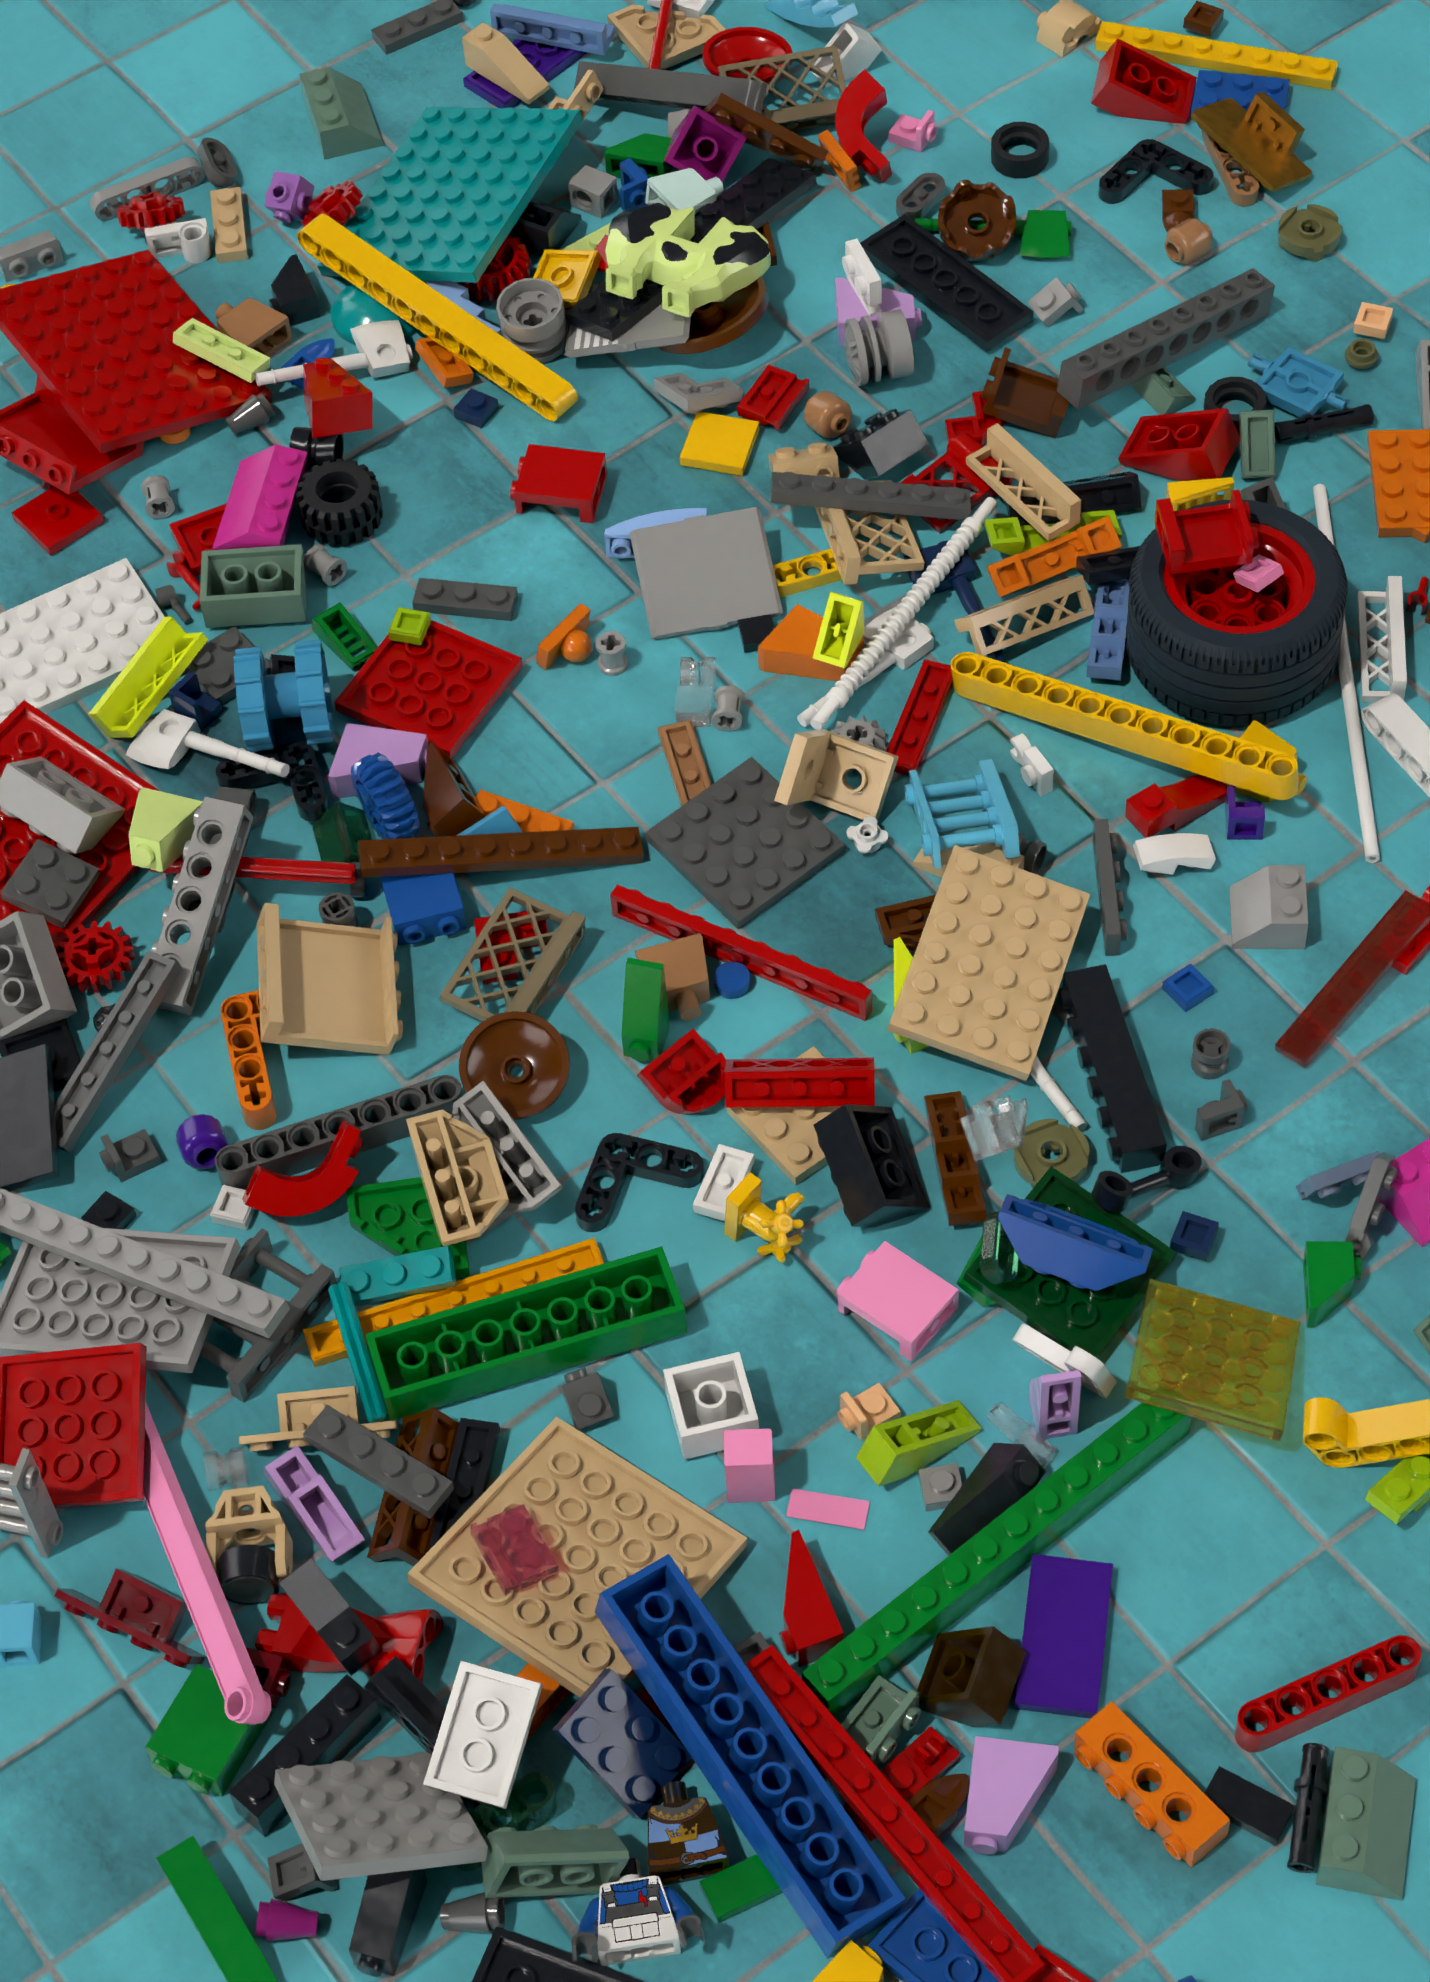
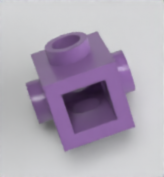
(289, 196)

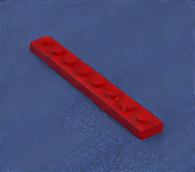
(757, 956)

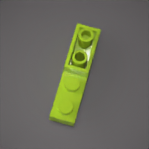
(1402, 1488)

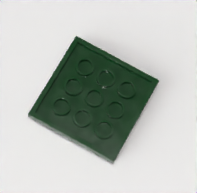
(1055, 1306)

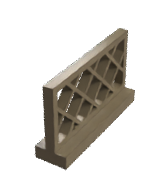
(796, 116)
(544, 969)

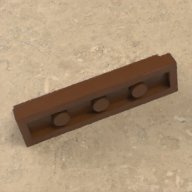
(410, 1528)

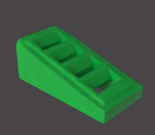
(338, 614)

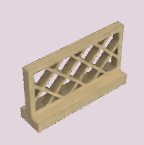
(850, 551)

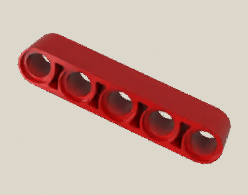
(1336, 1677)

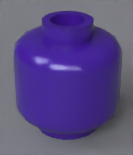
(200, 1140)

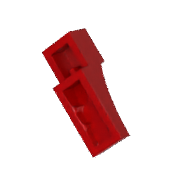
(1173, 804)

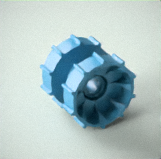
(283, 695)

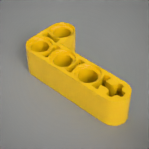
(1366, 1435)

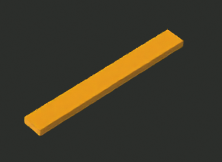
(326, 1341)

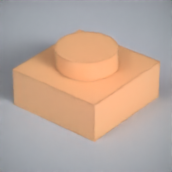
(1373, 320)

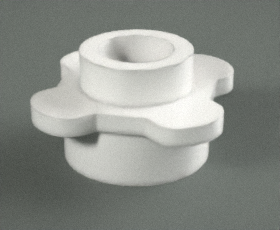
(870, 843)

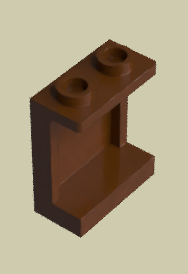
(1024, 397)

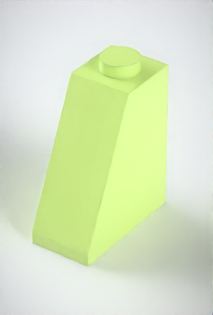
(160, 828)

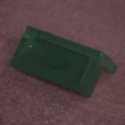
(339, 833)

